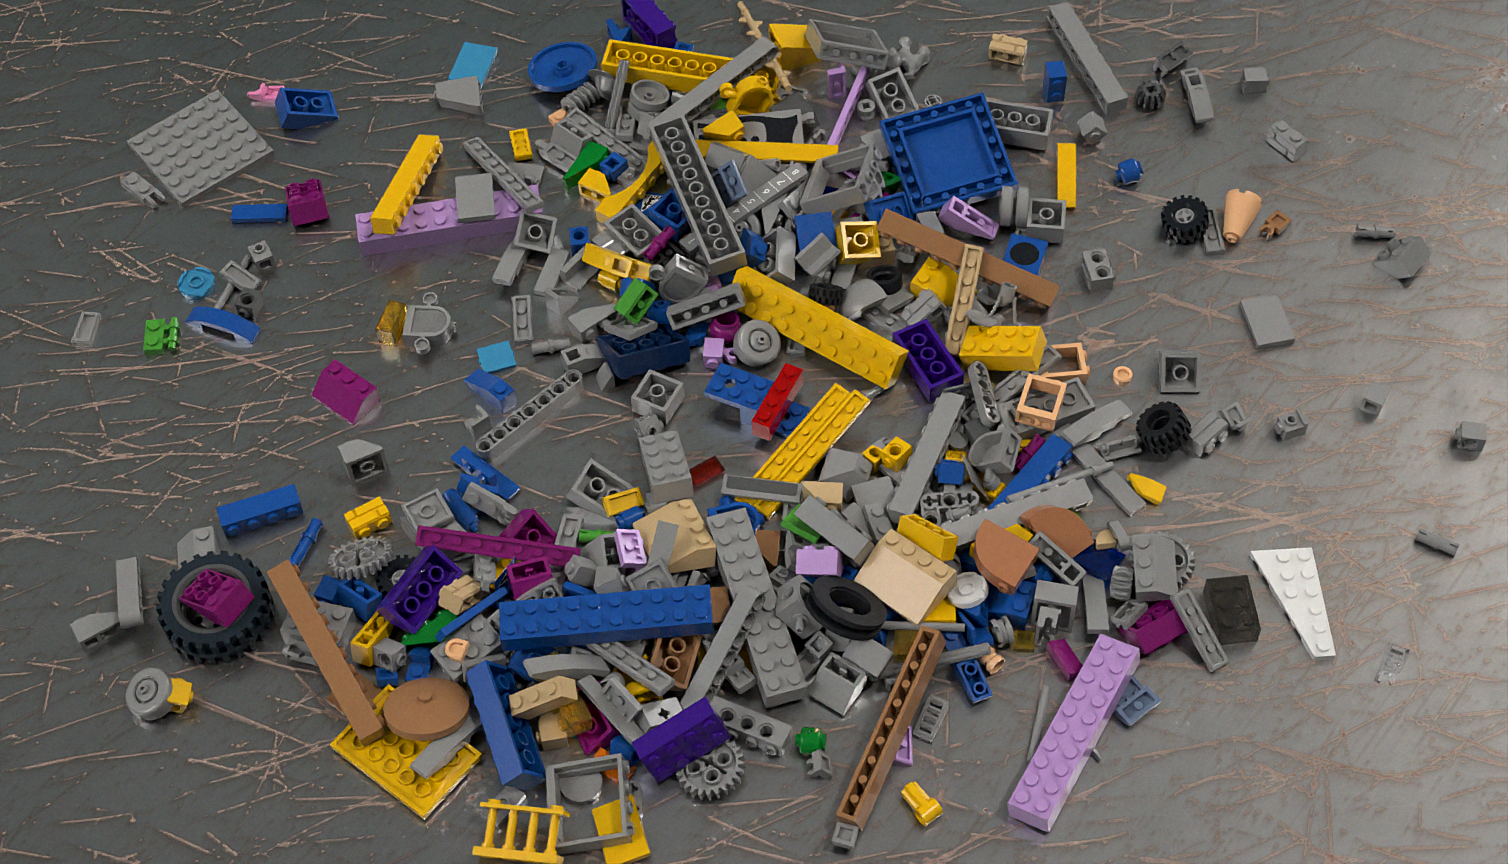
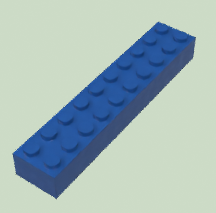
(606, 617)

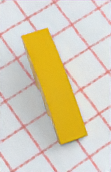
(1066, 174)

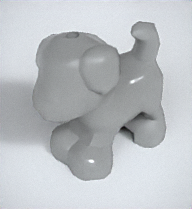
(906, 59)

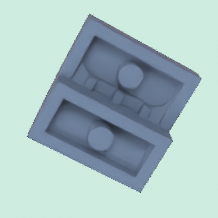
(729, 184)
(1135, 702)

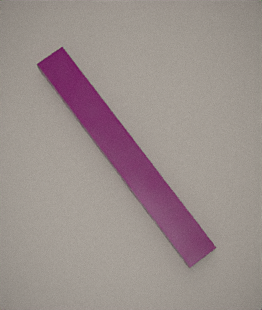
(493, 545)

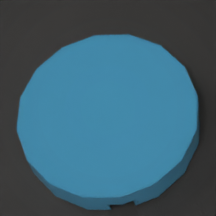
(196, 283)

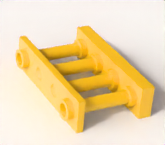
(529, 852)

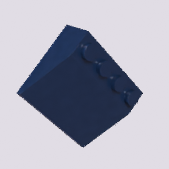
(650, 351)

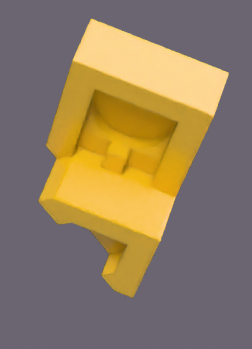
(1147, 488)

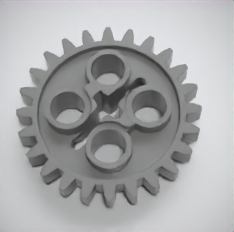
(1182, 556)
(360, 557)
(726, 774)

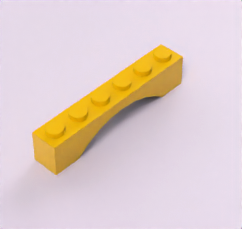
(615, 203)

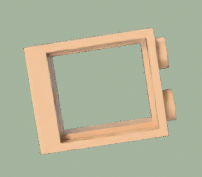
(1071, 350)
(1044, 419)

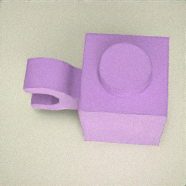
(715, 353)

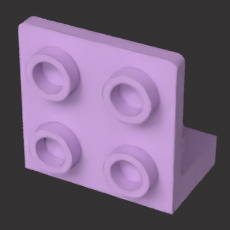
(630, 550)

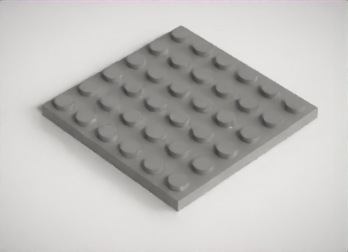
(200, 148)

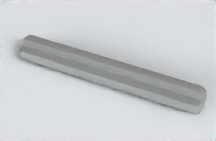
(617, 94)

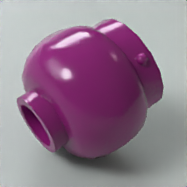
(725, 326)

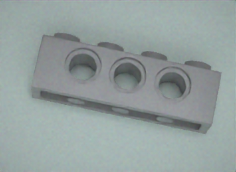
(761, 724)

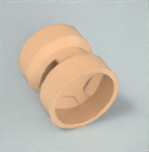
(992, 662)

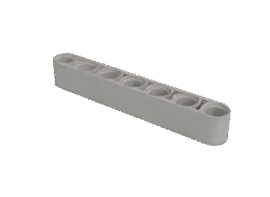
(522, 422)
(725, 646)

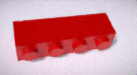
(777, 401)

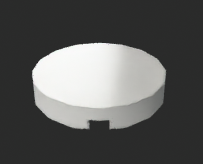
(969, 591)

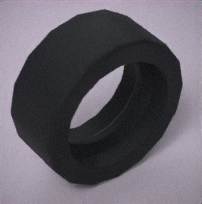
(889, 273)

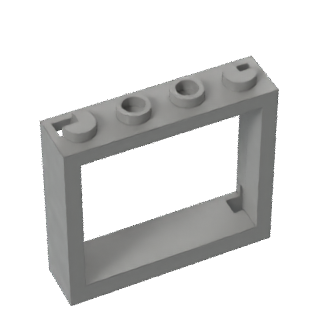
(846, 44)
(813, 199)
(586, 766)

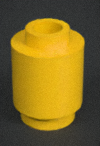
(610, 280)

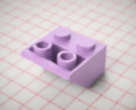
(819, 563)

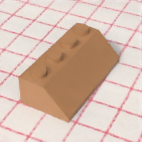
(676, 658)

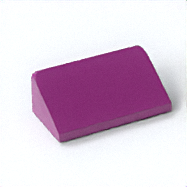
(1064, 658)

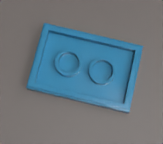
(473, 61)

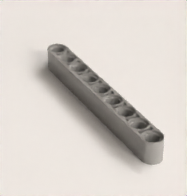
(708, 91)

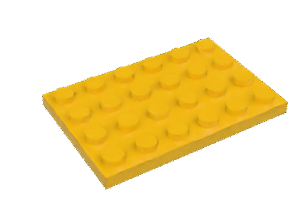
(389, 762)

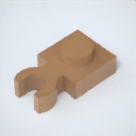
(1275, 223)

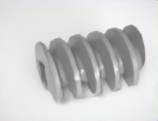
(580, 98)

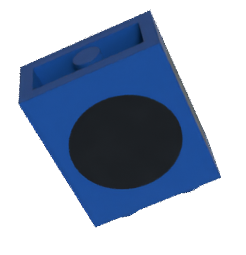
(1026, 253)

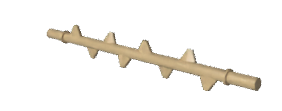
(782, 74)

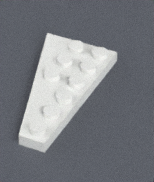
(1297, 589)

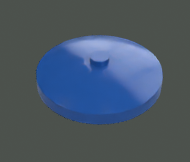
(562, 66)

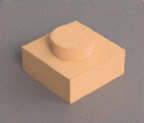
(557, 116)

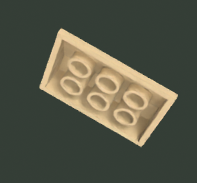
(693, 542)
(906, 577)

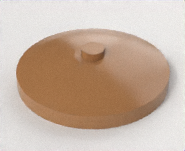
(426, 709)

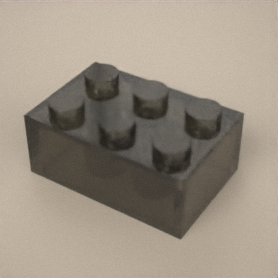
(1232, 609)

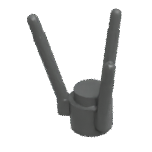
(966, 390)

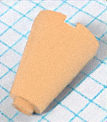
(1239, 213)

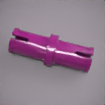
(659, 243)
(1029, 451)

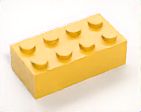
(1004, 347)

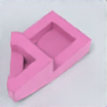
(265, 94)

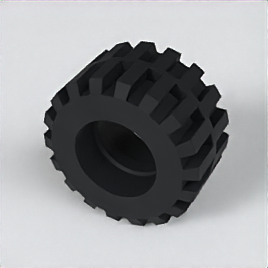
(1163, 428)

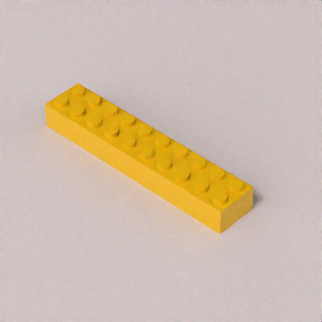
(671, 67)
(820, 328)

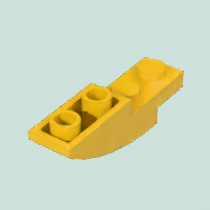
(615, 262)

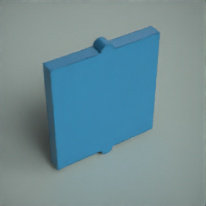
(496, 357)

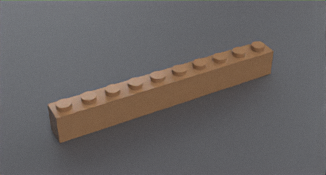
(951, 251)
(326, 652)
(891, 728)

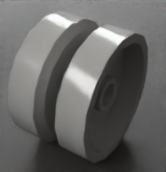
(647, 97)
(1013, 206)

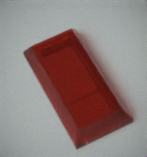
(706, 471)

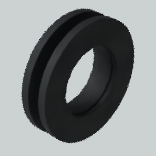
(837, 620)

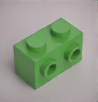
(636, 301)

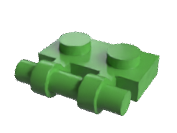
(155, 336)

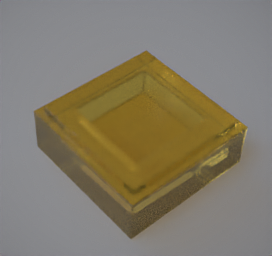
(1023, 641)

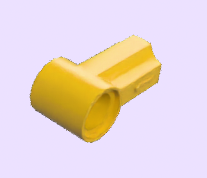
(924, 808)

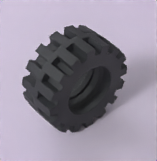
(826, 294)

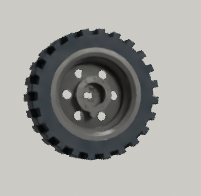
(198, 635)

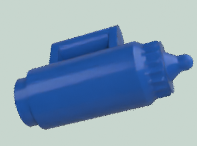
(462, 511)

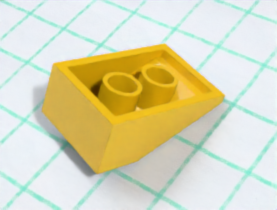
(937, 278)

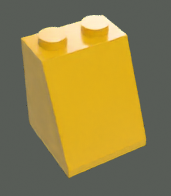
(792, 45)

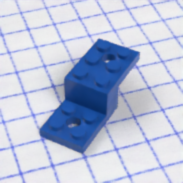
(748, 396)

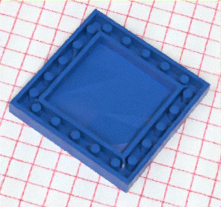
(948, 154)

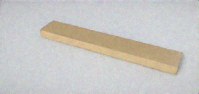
(963, 298)

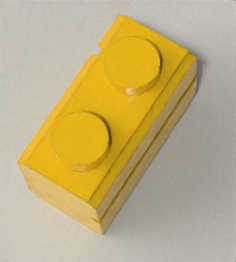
(368, 518)

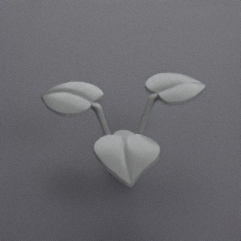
(988, 297)

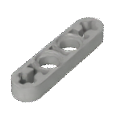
(987, 412)

